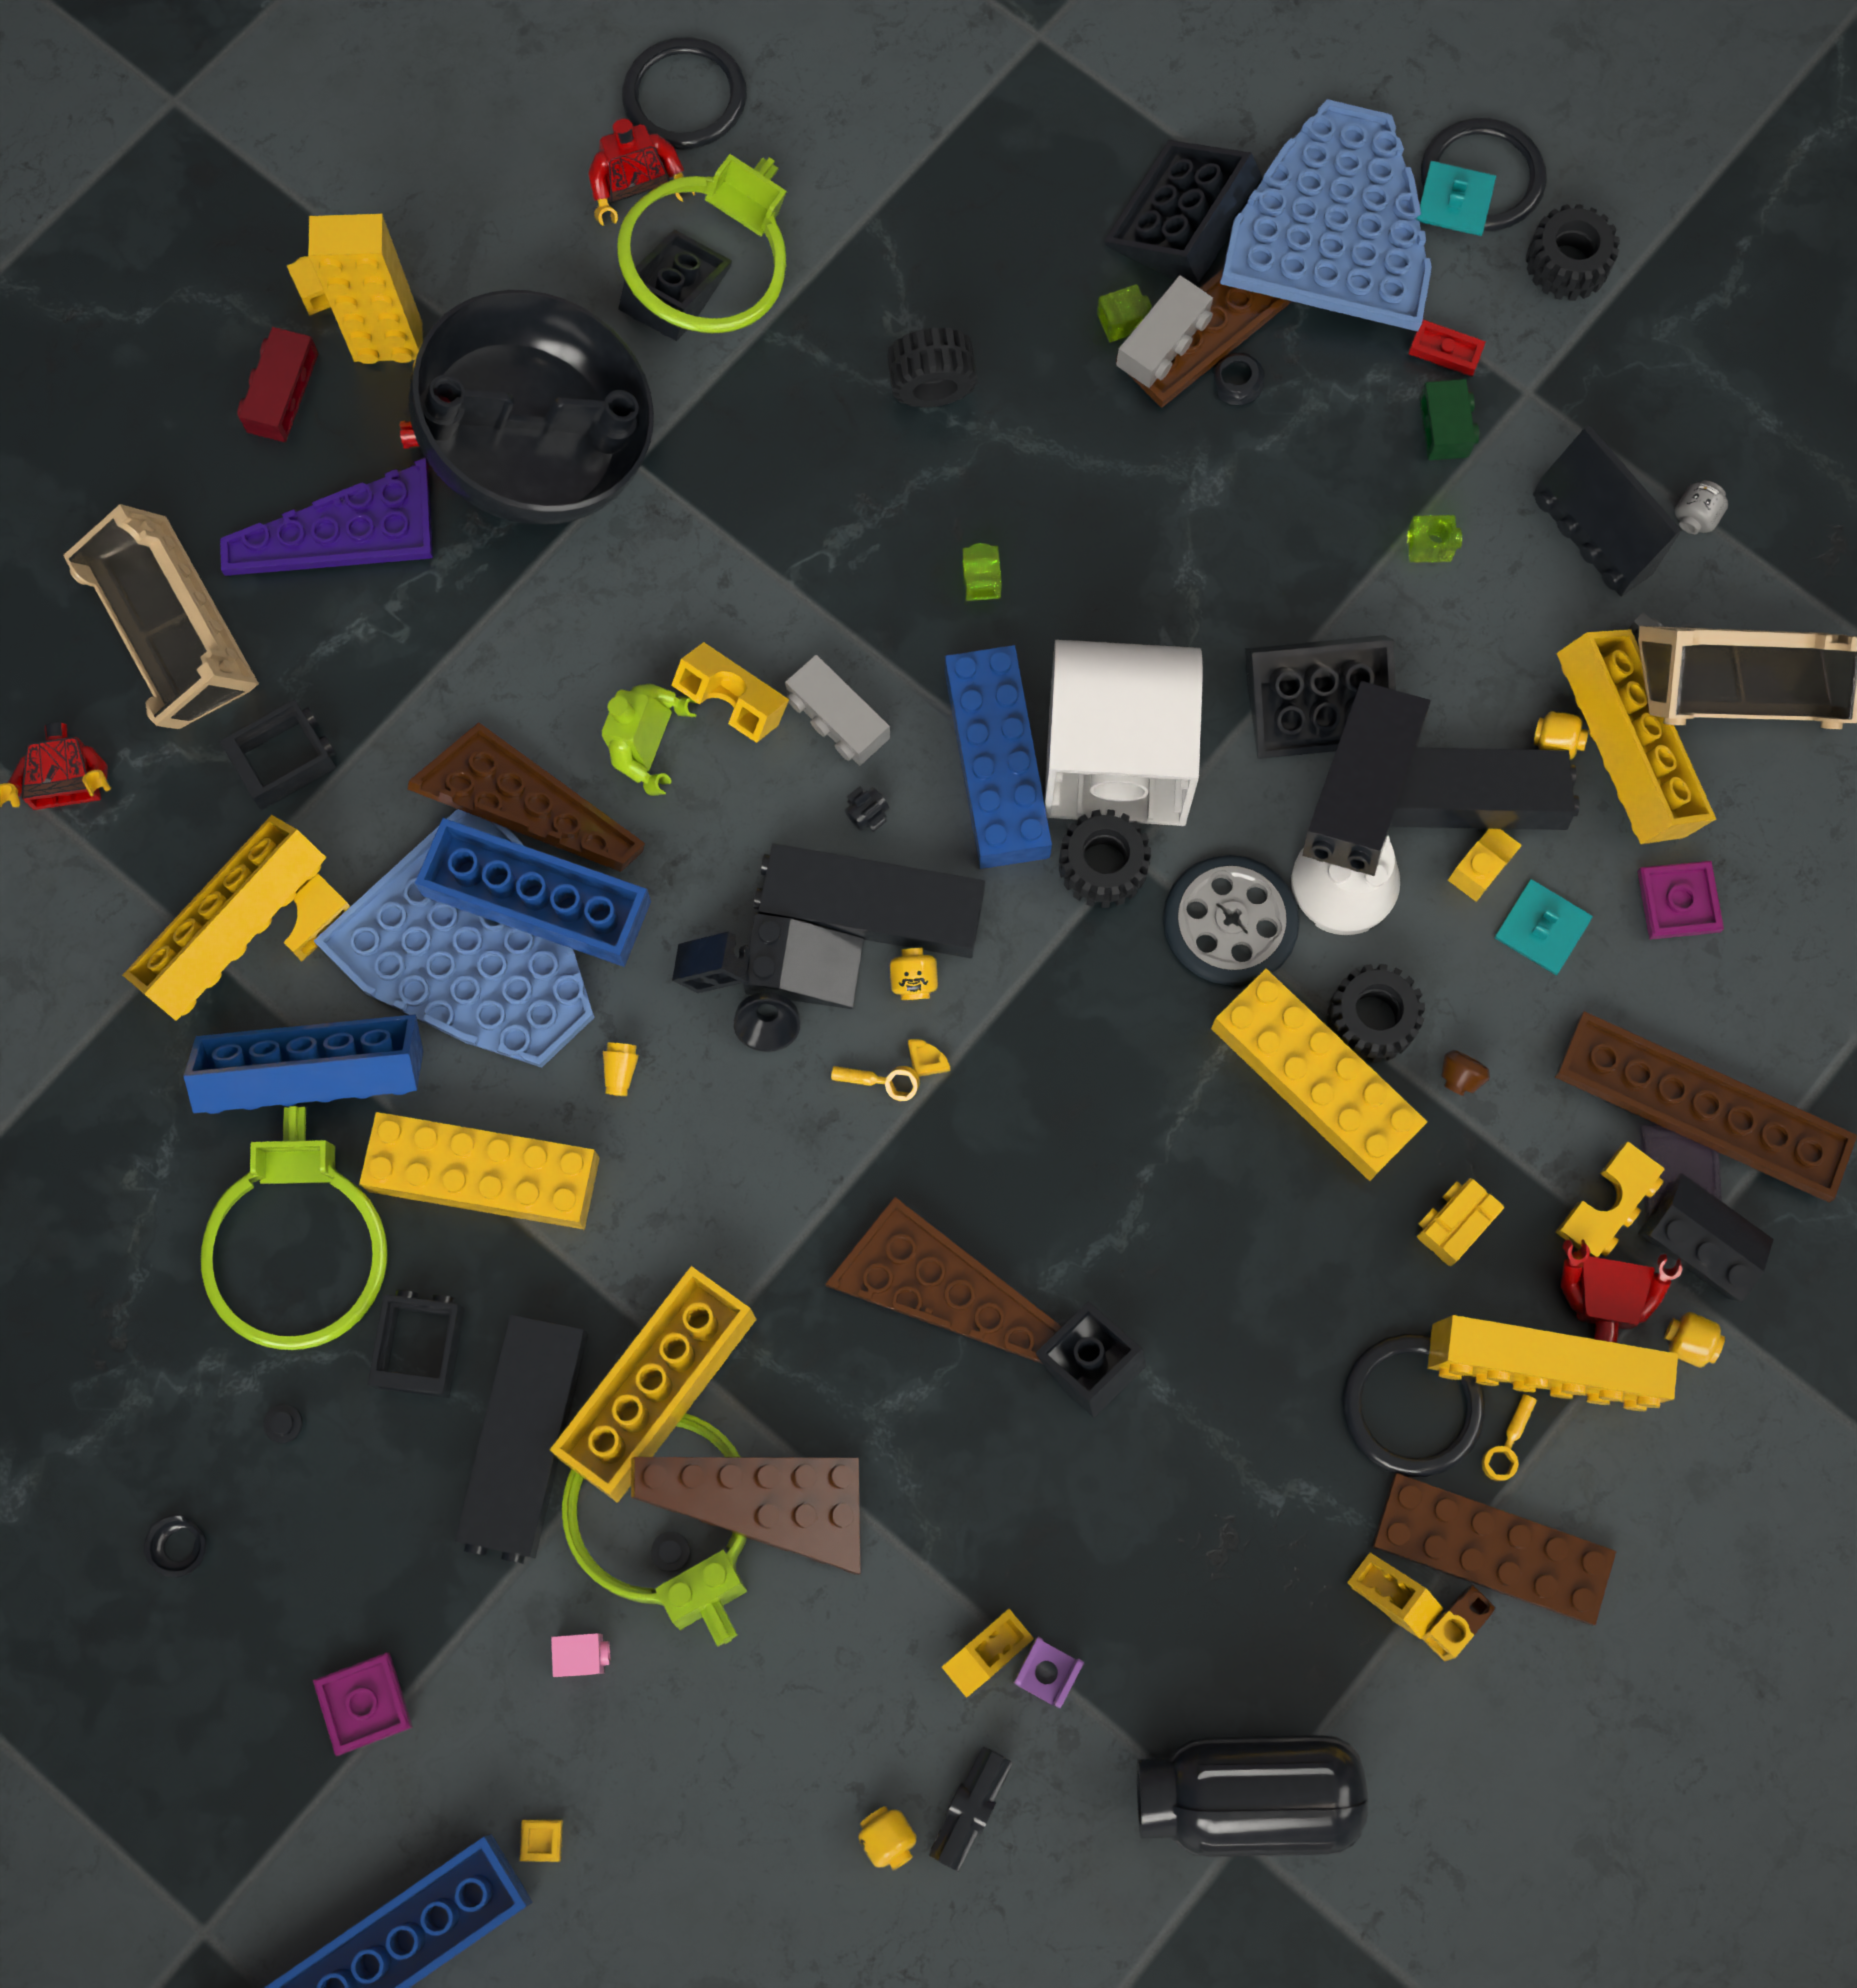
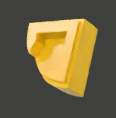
(927, 1058)

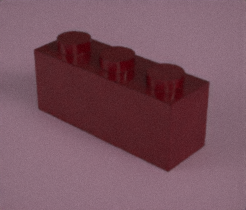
(278, 384)

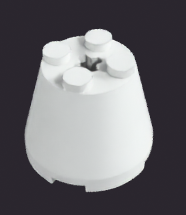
(1345, 899)

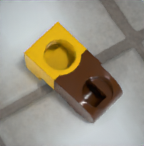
(1458, 1623)

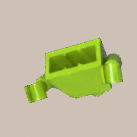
(636, 729)

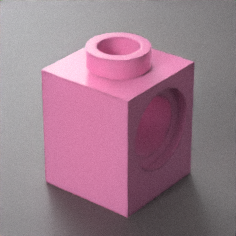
(579, 1655)

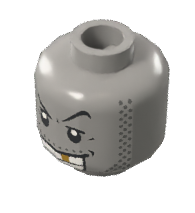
(1701, 507)

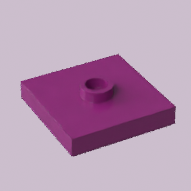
(1680, 900)
(362, 1704)

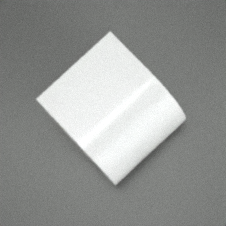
(1123, 731)

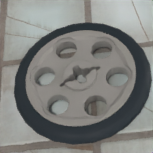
(1243, 874)

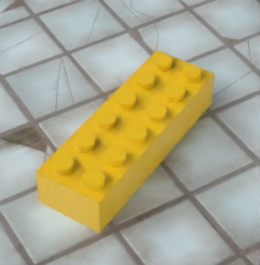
(365, 287)
(1637, 749)
(225, 917)
(1318, 1074)
(480, 1170)
(1552, 1362)
(654, 1382)

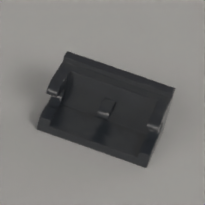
(711, 963)

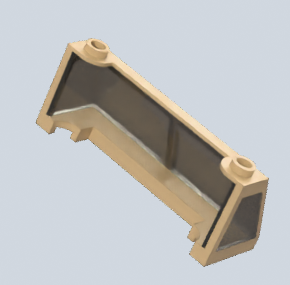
(162, 615)
(1749, 674)

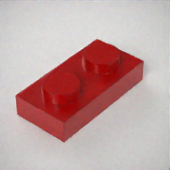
(1447, 347)

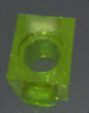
(1122, 311)
(1423, 548)
(981, 572)

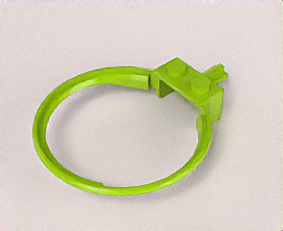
(743, 195)
(285, 1163)
(690, 1595)

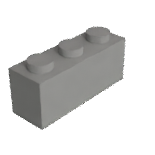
(1165, 332)
(837, 711)

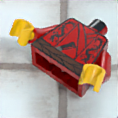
(629, 165)
(56, 772)

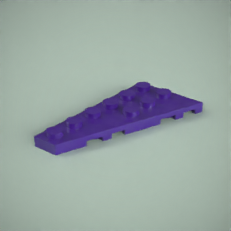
(351, 527)

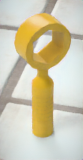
(870, 1078)
(1513, 1433)

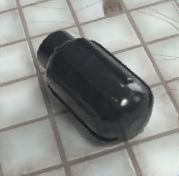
(1255, 1796)

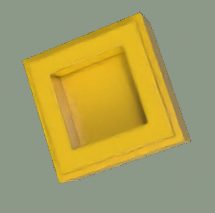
(541, 1840)

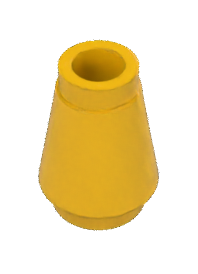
(619, 1067)

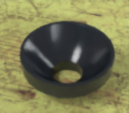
(767, 1032)

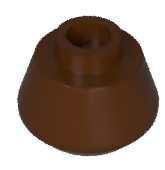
(1463, 1073)

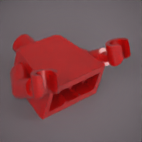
(1613, 1291)

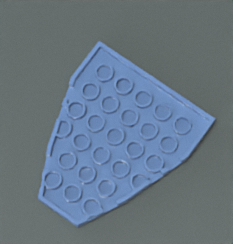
(1336, 222)
(460, 968)

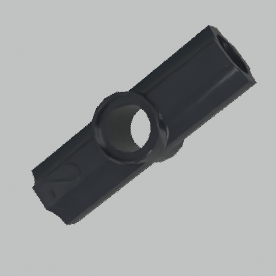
(970, 1808)

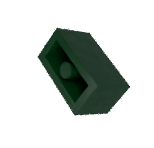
(1448, 419)

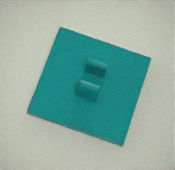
(1456, 198)
(1543, 927)

